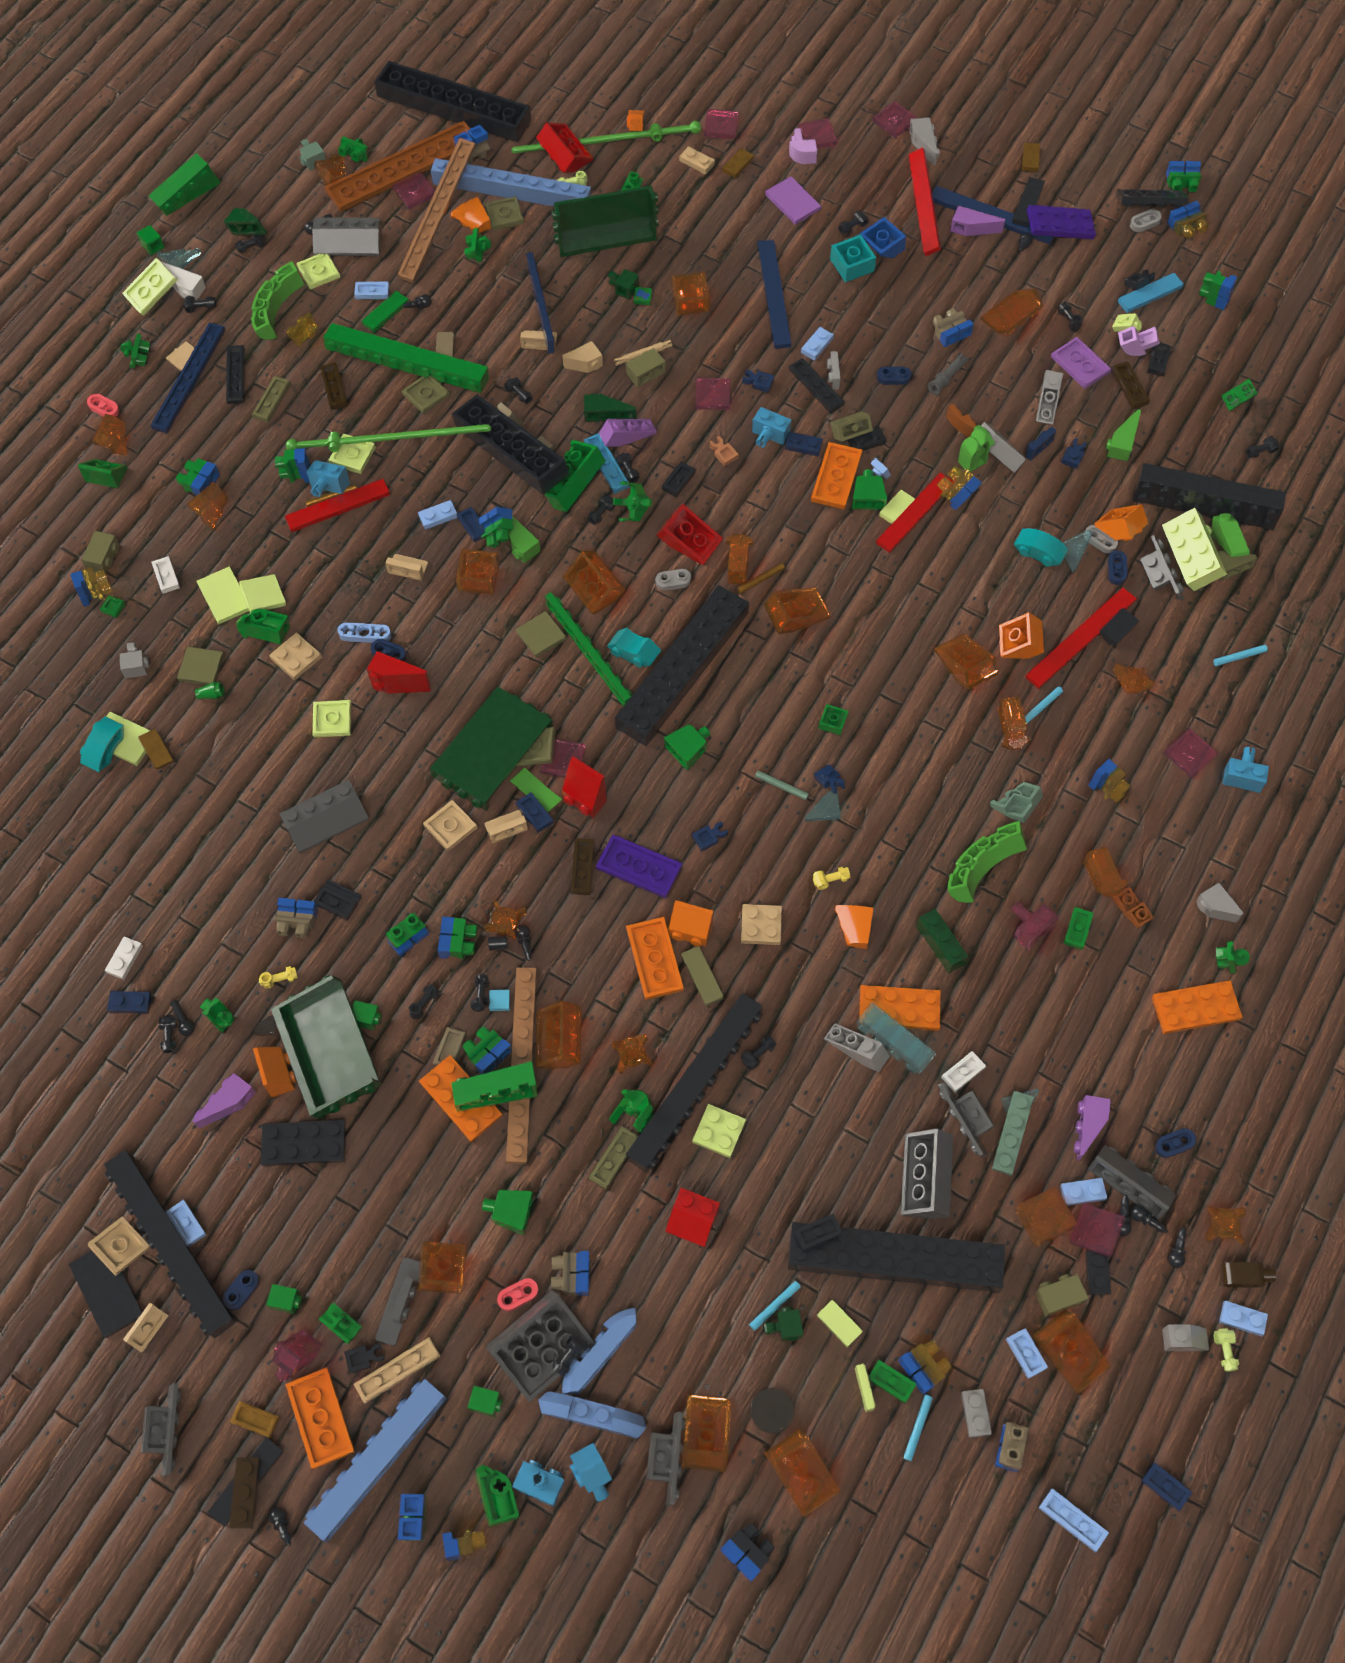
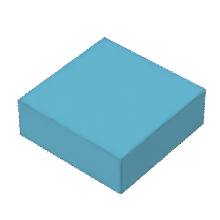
(499, 1000)

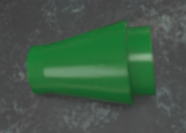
(211, 691)

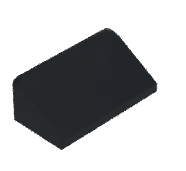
(1118, 626)

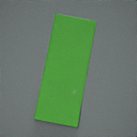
(530, 784)

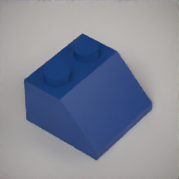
(885, 238)

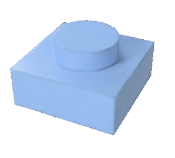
(880, 469)

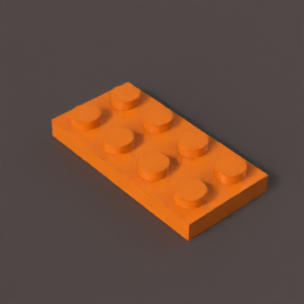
(836, 475)
(654, 958)
(907, 1006)
(1196, 1007)
(439, 1087)
(320, 1418)

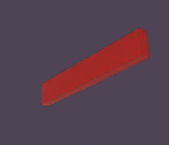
(337, 505)
(911, 515)

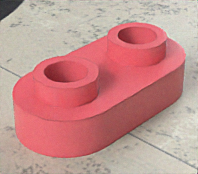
(105, 405)
(517, 1293)

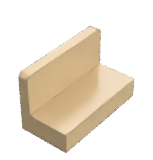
(535, 340)
(406, 566)
(506, 826)

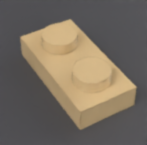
(696, 160)
(145, 1327)

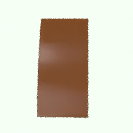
(961, 423)
(1131, 907)

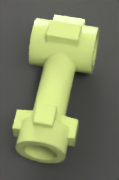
(581, 178)
(1226, 1338)

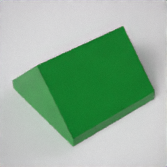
(102, 472)

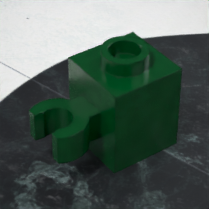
(625, 283)
(788, 1325)

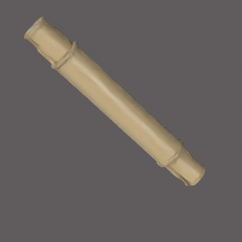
(658, 347)

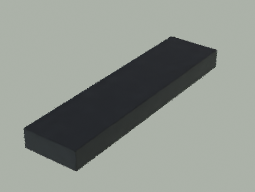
(1030, 197)
(235, 374)
(816, 385)
(268, 1454)

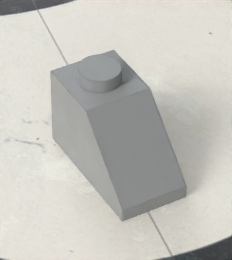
(1218, 904)
(1185, 1338)

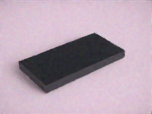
(106, 1294)

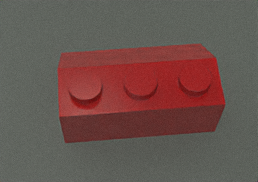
(563, 147)

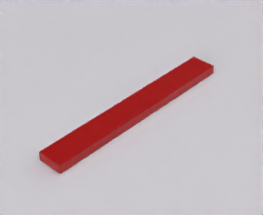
(924, 202)
(1079, 639)

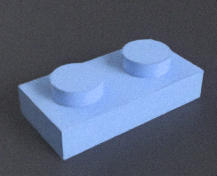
(371, 290)
(817, 343)
(437, 514)
(1083, 1191)
(185, 1223)
(1243, 1318)
(1026, 1353)

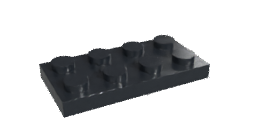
(1147, 197)
(303, 1143)

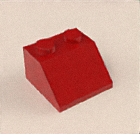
(692, 1217)

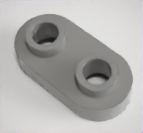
(1145, 220)
(1101, 540)
(673, 580)

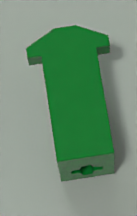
(264, 625)
(498, 1506)

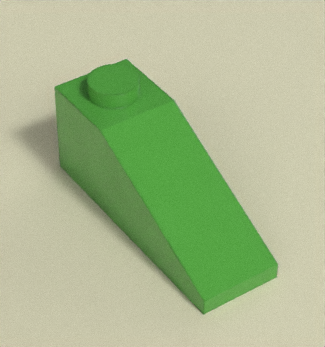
(1123, 438)
(1229, 535)
(522, 542)

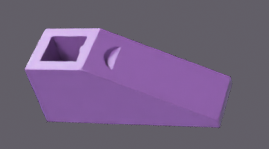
(971, 222)
(624, 431)
(230, 1098)
(1093, 1117)

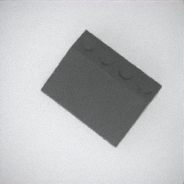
(534, 1343)

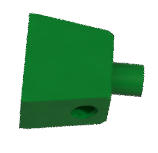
(869, 492)
(687, 744)
(510, 1209)

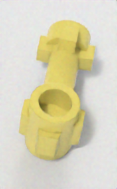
(821, 880)
(268, 980)

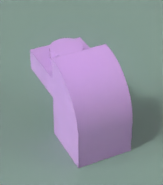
(802, 150)
(1136, 343)

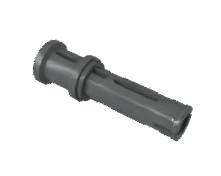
(943, 378)

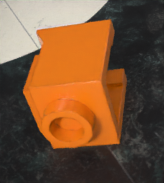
(635, 120)

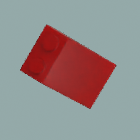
(689, 535)
(396, 676)
(584, 788)

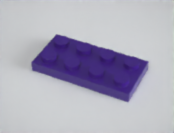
(1061, 222)
(639, 866)

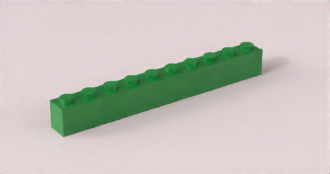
(406, 357)

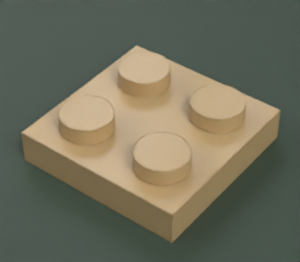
(295, 656)
(450, 825)
(761, 924)
(118, 1246)

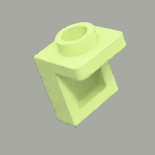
(1126, 321)

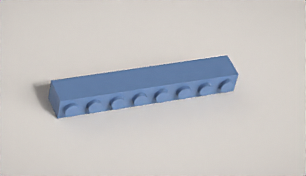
(375, 1460)

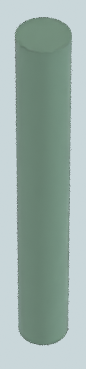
(782, 785)

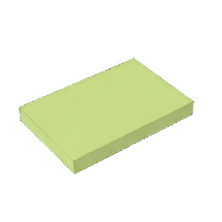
(150, 286)
(223, 595)
(130, 748)

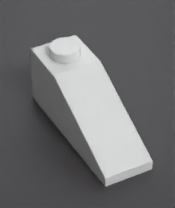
(187, 282)

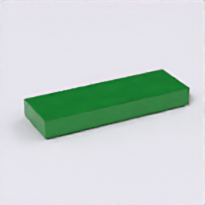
(384, 311)

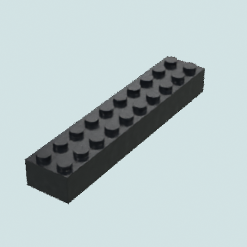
(453, 101)
(682, 665)
(903, 1259)

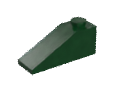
(243, 223)
(601, 407)

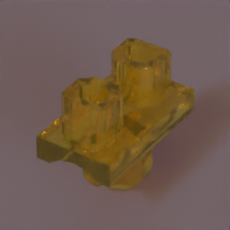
(302, 330)

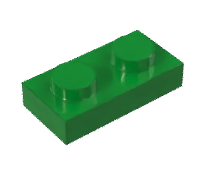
(1078, 928)
(891, 1381)

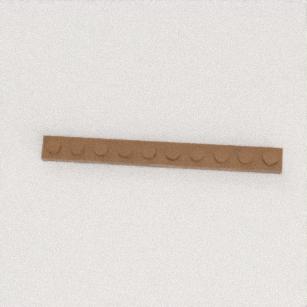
(436, 210)
(521, 1053)

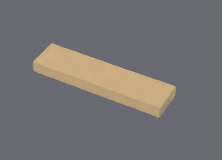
(396, 1370)

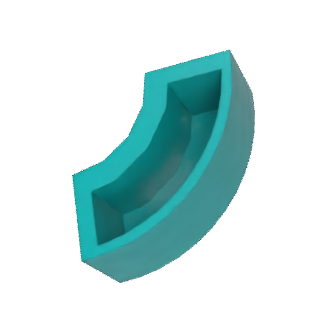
(1041, 546)
(633, 648)
(101, 744)

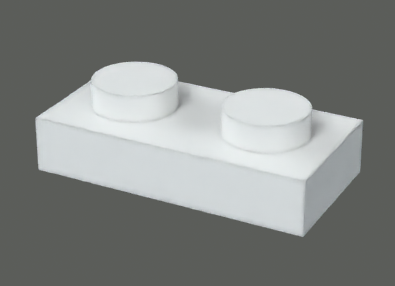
(165, 574)
(123, 958)
(963, 1071)

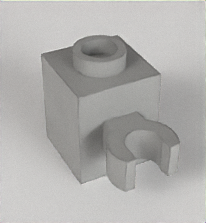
(133, 662)

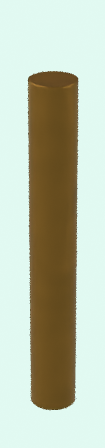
(310, 502)
(750, 584)

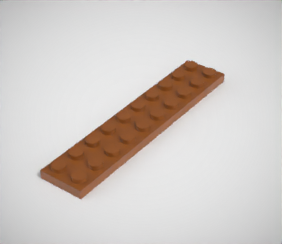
(394, 168)

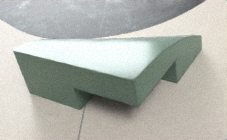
(1019, 802)

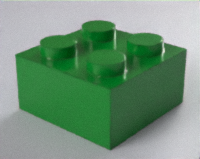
(833, 719)

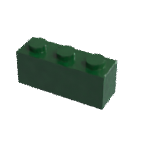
(942, 941)

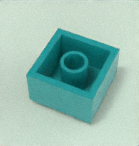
(853, 258)

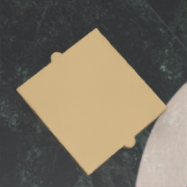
(180, 355)

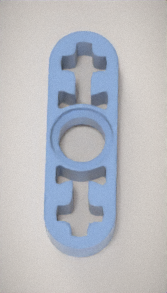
(378, 628)

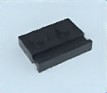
(337, 899)

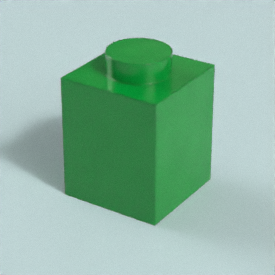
(150, 240)
(367, 1015)
(284, 1299)
(485, 1401)

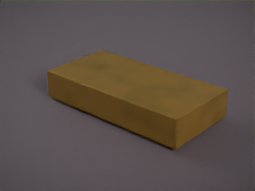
(1031, 156)
(737, 163)
(155, 749)
(255, 1419)

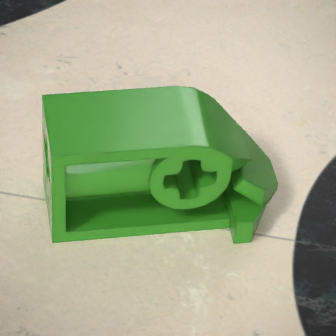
(975, 449)

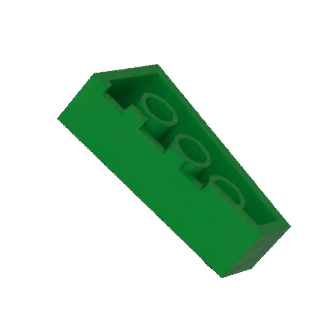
(184, 185)
(583, 464)
(495, 1087)

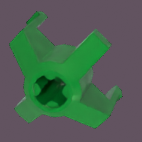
(636, 502)
(635, 1104)

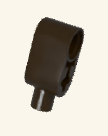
(1247, 1275)

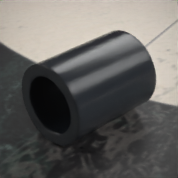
(497, 943)

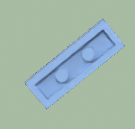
(1073, 1520)

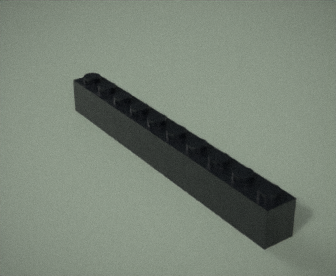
(694, 1082)
(171, 1248)

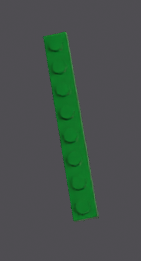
(585, 645)

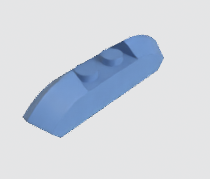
(581, 1373)
(592, 1414)

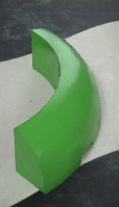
(271, 297)
(982, 857)

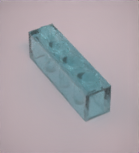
(896, 1038)

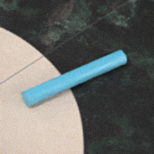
(1240, 655)
(1043, 704)
(778, 1302)
(912, 1444)

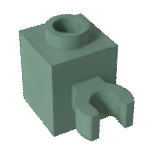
(310, 154)

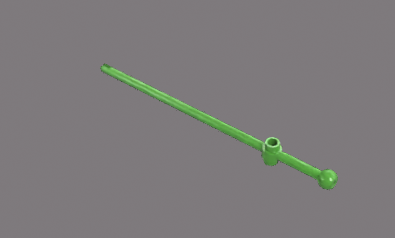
(655, 133)
(335, 441)

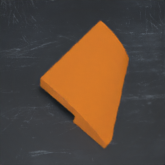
(472, 215)
(855, 923)

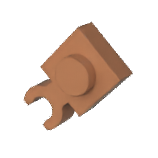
(724, 453)

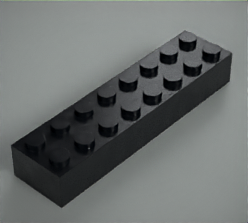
(512, 445)
(1209, 495)

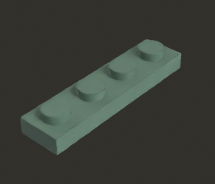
(1012, 1133)

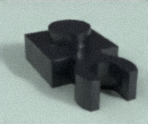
(1138, 281)
(359, 1358)

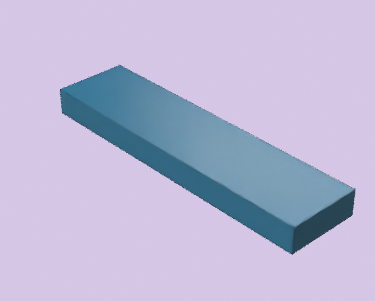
(1150, 292)
(610, 468)

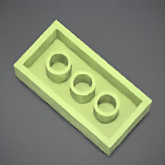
(1194, 549)

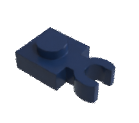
(761, 381)
(1074, 454)
(829, 777)
(708, 837)

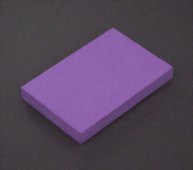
(793, 200)
(1081, 362)

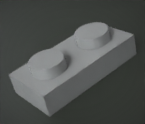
(834, 374)
(976, 1413)

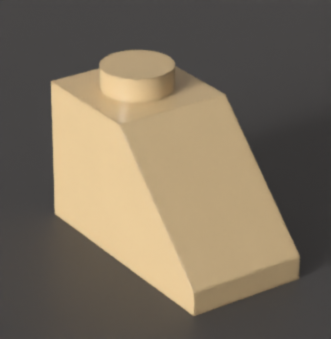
(583, 358)

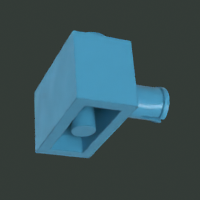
(770, 426)
(327, 477)
(1246, 773)
(591, 1471)
(539, 1483)

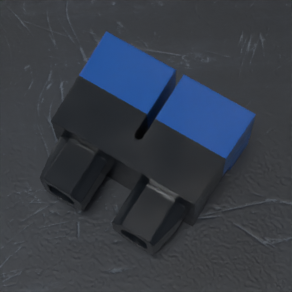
(755, 1559)

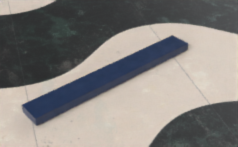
(953, 200)
(774, 294)
(540, 302)
(188, 378)

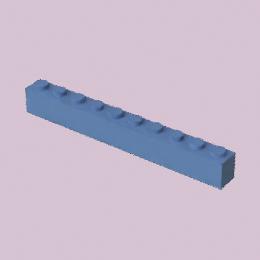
(512, 184)

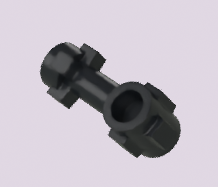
(859, 218)
(258, 240)
(190, 303)
(1075, 320)
(514, 385)
(1269, 444)
(624, 460)
(606, 503)
(481, 1001)
(416, 1008)
(167, 1023)
(751, 1059)
(575, 1345)

